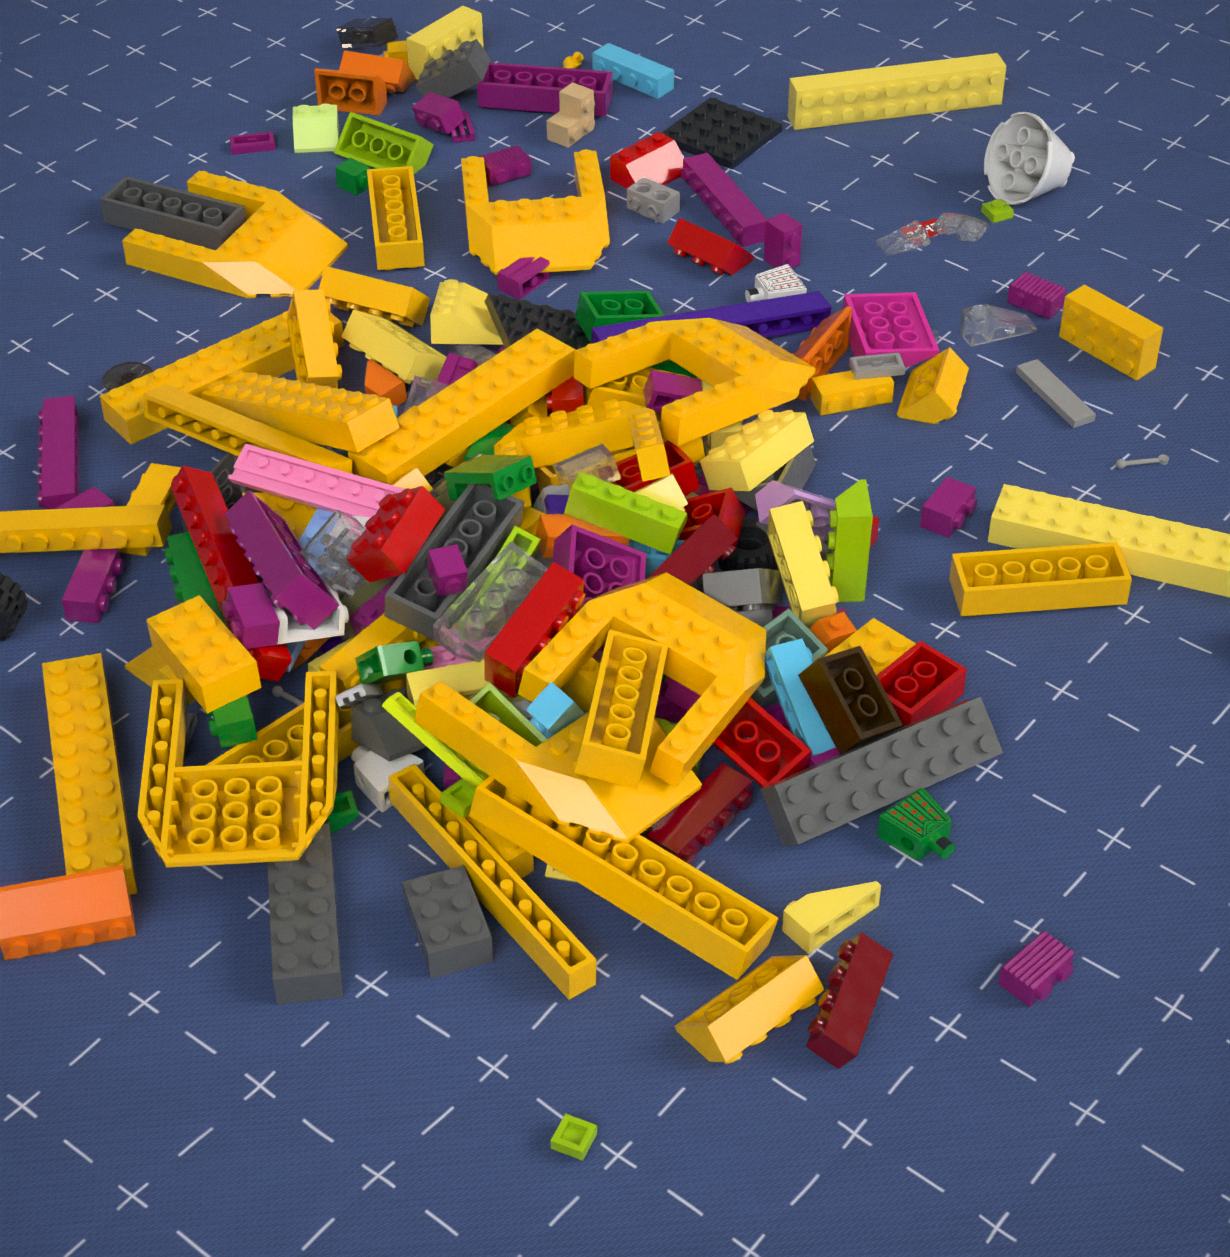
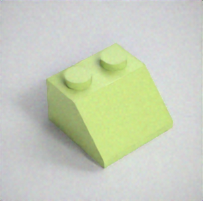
(315, 128)

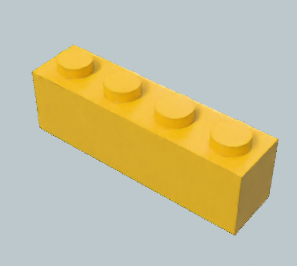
(153, 490)

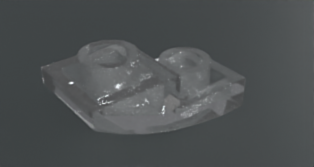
(964, 226)

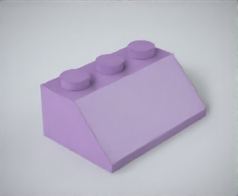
(778, 494)

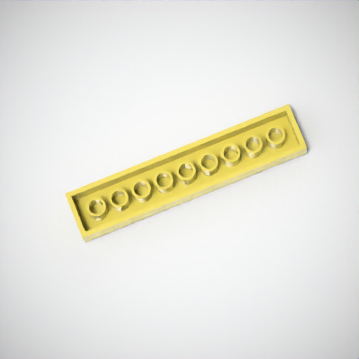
(896, 91)
(1149, 545)

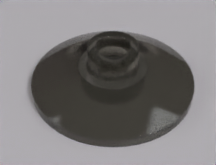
(124, 373)

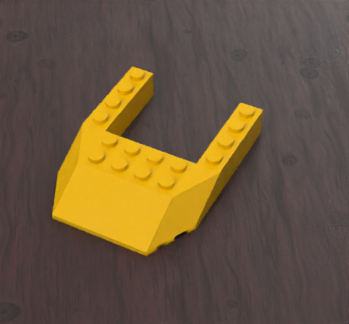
(561, 230)
(269, 254)
(741, 365)
(568, 434)
(707, 652)
(546, 772)
(237, 808)

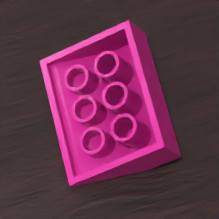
(890, 325)

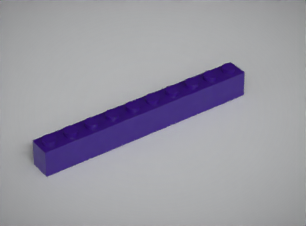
(764, 317)

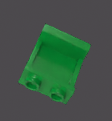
(503, 472)

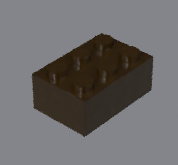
(849, 698)

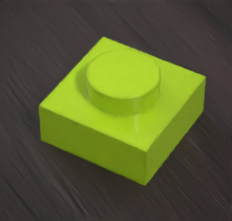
(997, 210)
(458, 797)
(573, 1137)

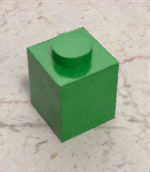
(352, 176)

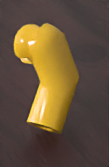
(573, 61)

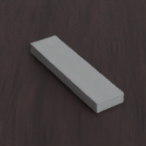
(1055, 393)

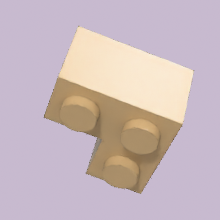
(574, 117)

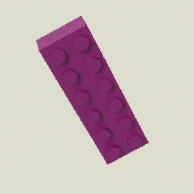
(538, 87)
(278, 561)

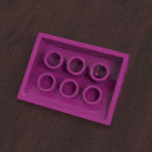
(598, 561)

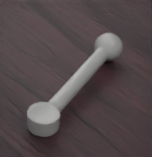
(1162, 459)
(278, 691)

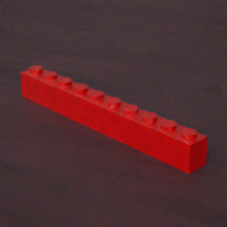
(221, 554)

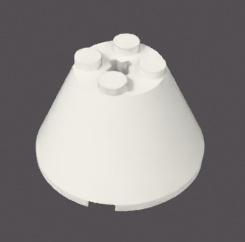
(1025, 159)

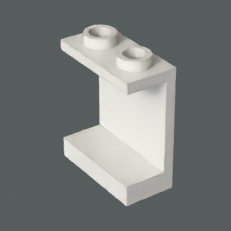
(291, 631)

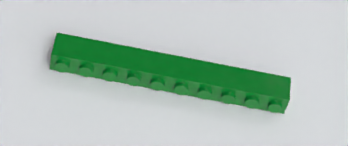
(233, 721)

